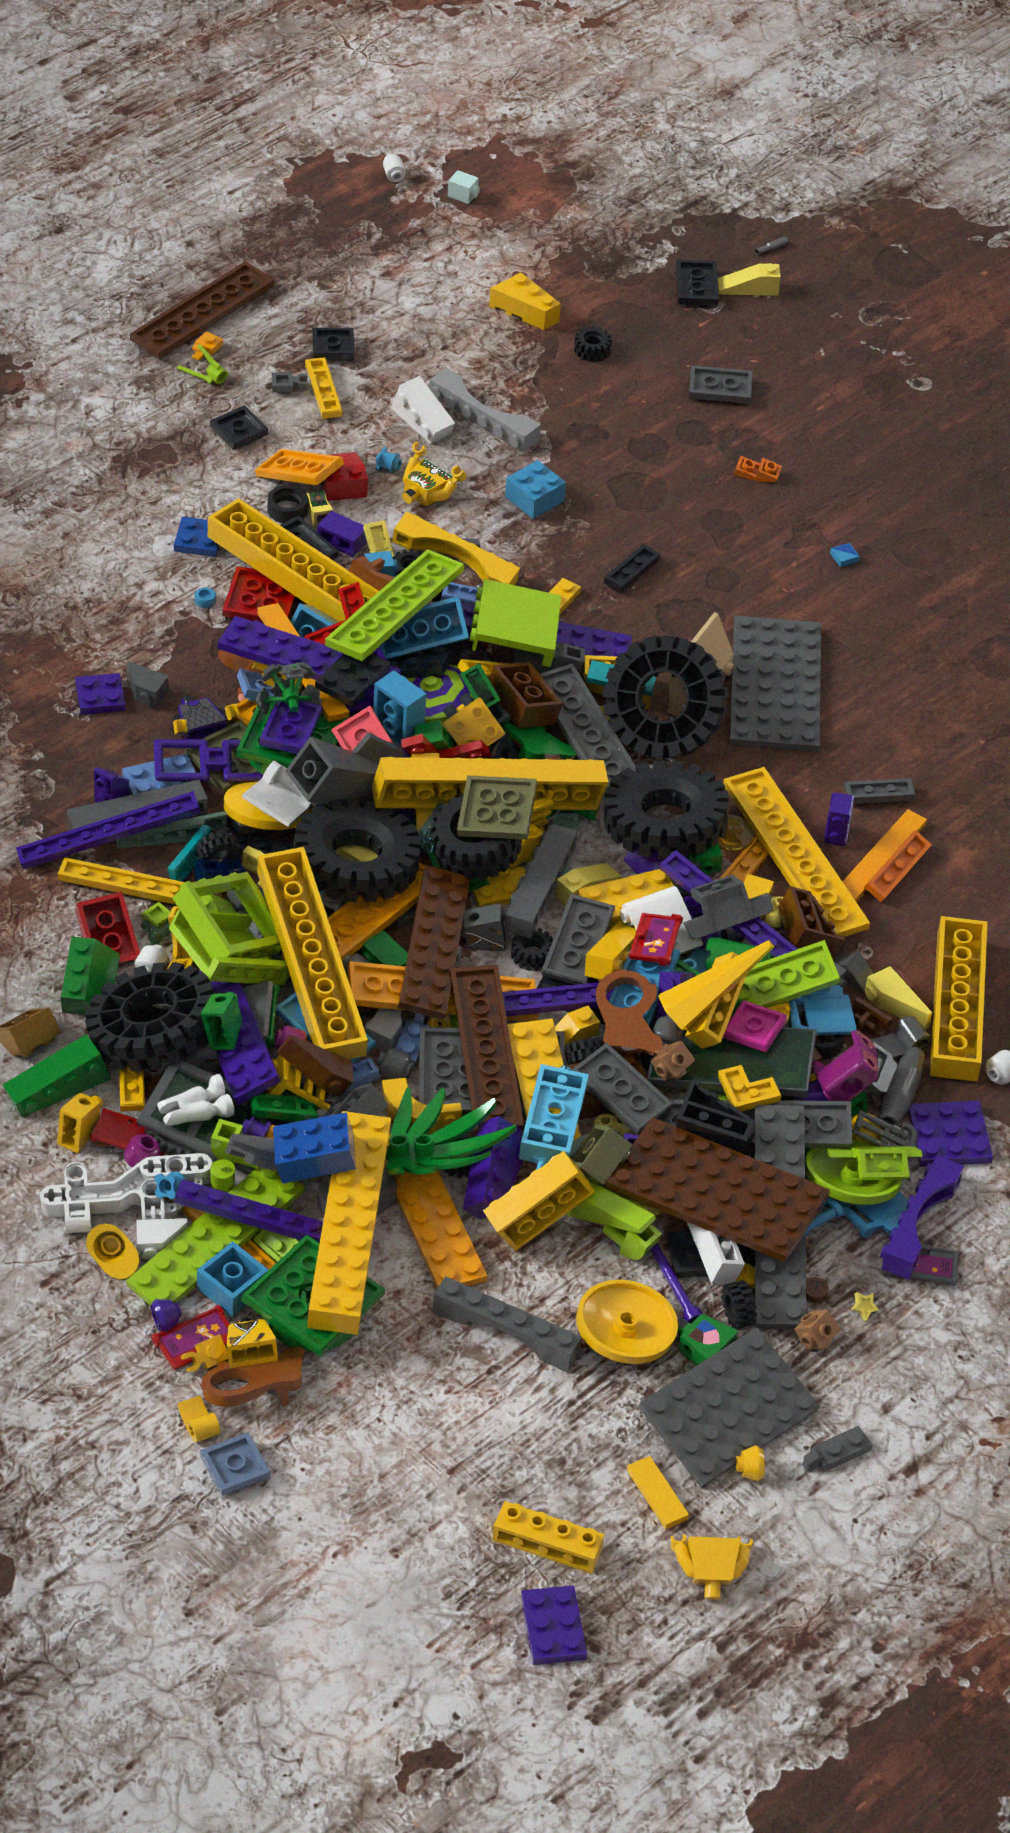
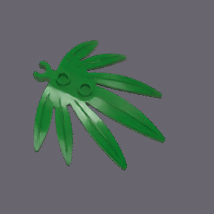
(425, 1153)

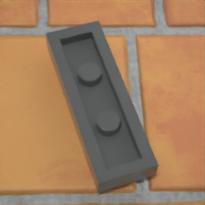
(880, 790)

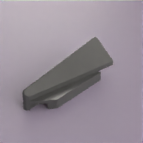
(256, 1151)

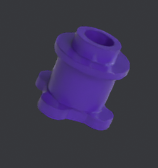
(254, 1128)

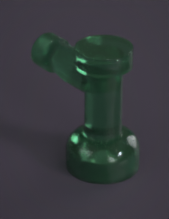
(155, 934)

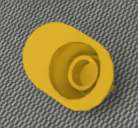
(112, 1251)

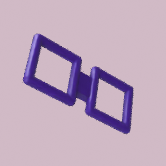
(210, 760)

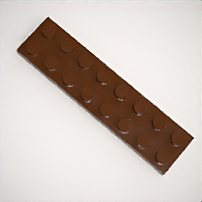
(201, 310)
(434, 942)
(486, 1042)

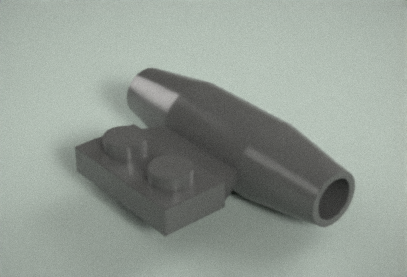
(897, 1082)

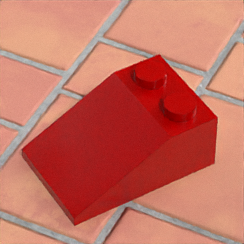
(347, 481)
(110, 923)

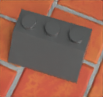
(260, 1000)

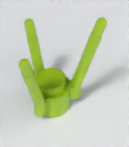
(215, 371)

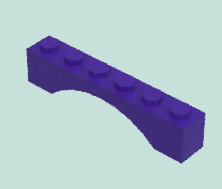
(938, 1185)

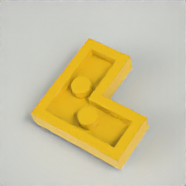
(745, 1094)

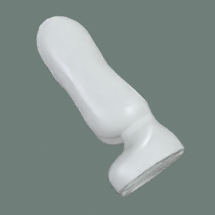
(196, 1105)

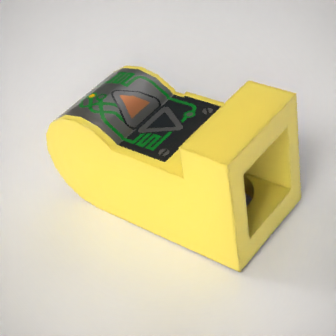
(317, 506)

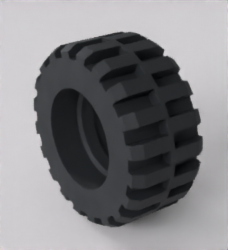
(466, 858)

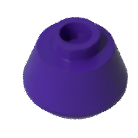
(165, 1314)

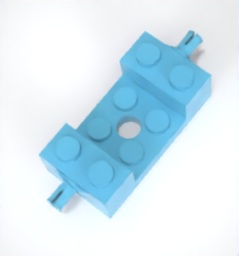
(547, 1132)

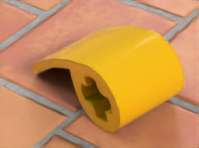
(197, 1420)

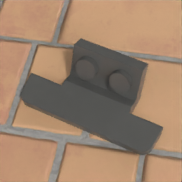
(724, 906)

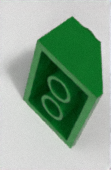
(87, 970)

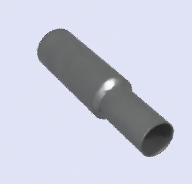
(773, 245)

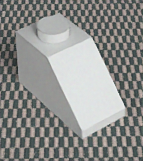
(157, 1234)

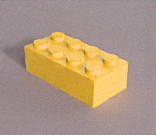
(626, 890)
(539, 1201)

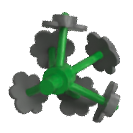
(287, 687)

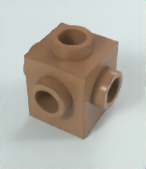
(672, 1060)
(817, 1329)

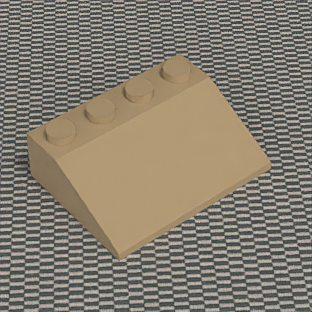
(715, 641)

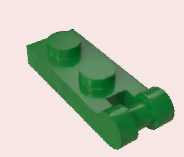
(282, 1107)

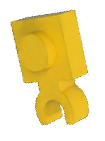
(208, 1353)

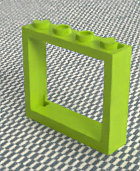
(206, 928)

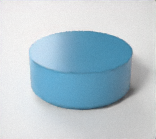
(205, 597)

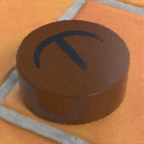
(816, 1290)

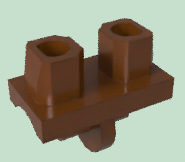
(870, 1018)

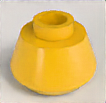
(751, 1463)

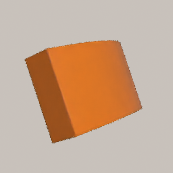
(764, 472)

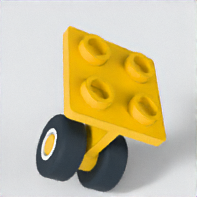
(472, 722)

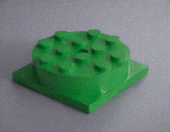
(260, 756)
(285, 1296)

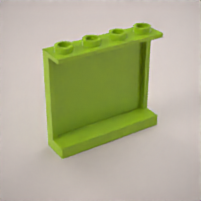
(516, 618)
(229, 969)

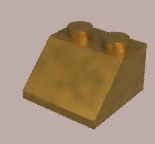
(28, 1031)

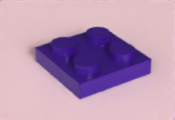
(100, 693)

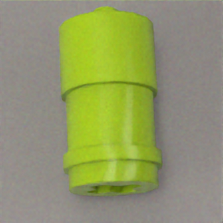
(222, 1175)

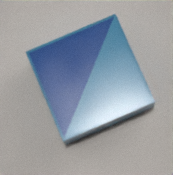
(844, 554)

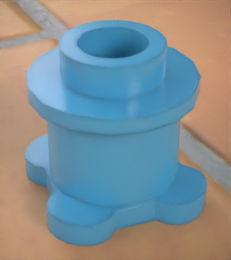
(388, 460)
(168, 1185)

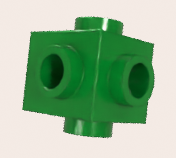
(710, 859)

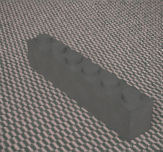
(102, 810)
(540, 880)

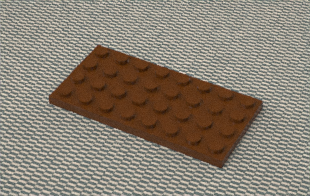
(718, 1189)

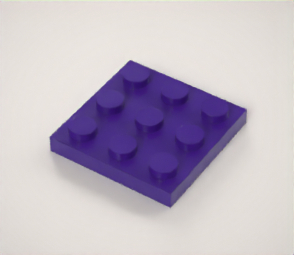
(951, 1131)

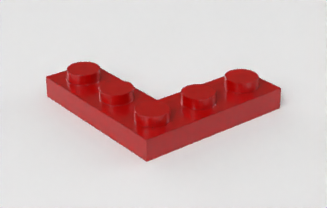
(351, 600)
(420, 744)

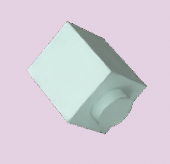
(463, 187)

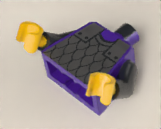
(201, 717)

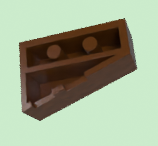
(806, 923)

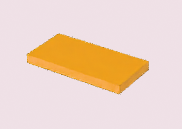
(299, 466)

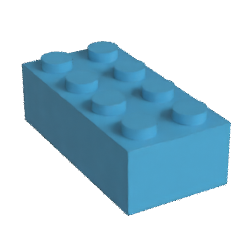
(399, 705)

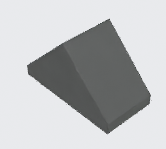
(856, 968)

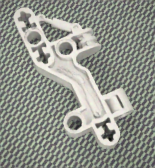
(116, 1196)

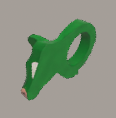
(537, 743)

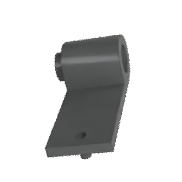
(907, 1034)

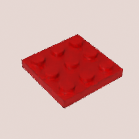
(253, 590)

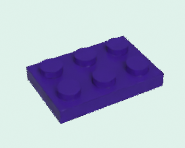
(288, 729)
(553, 1625)

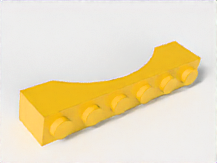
(421, 535)

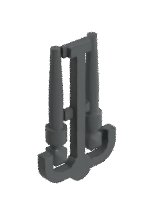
(885, 1134)

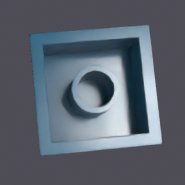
(535, 489)
(229, 1277)

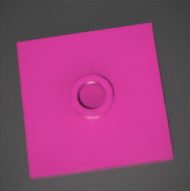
(754, 1026)

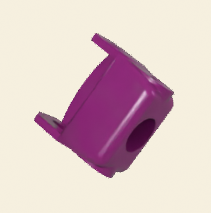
(850, 1071)

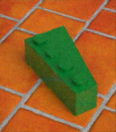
(58, 1077)

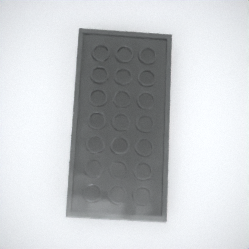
(776, 684)

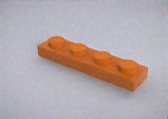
(897, 866)

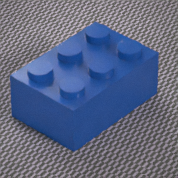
(314, 1147)

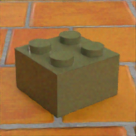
(601, 1153)

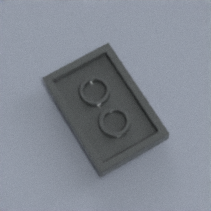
(720, 384)

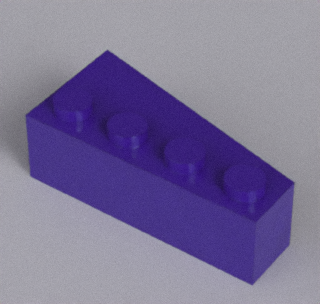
(495, 1174)

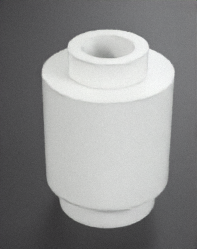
(394, 168)

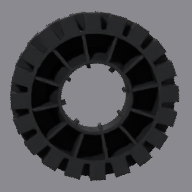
(700, 713)
(645, 788)
(340, 826)
(136, 1043)

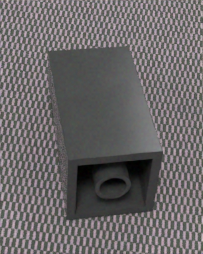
(332, 773)

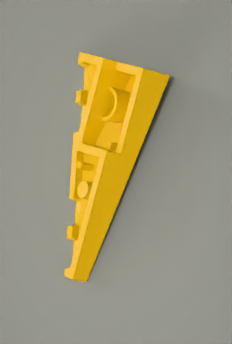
(695, 996)

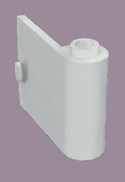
(278, 795)
(662, 903)

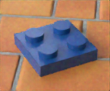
(193, 538)

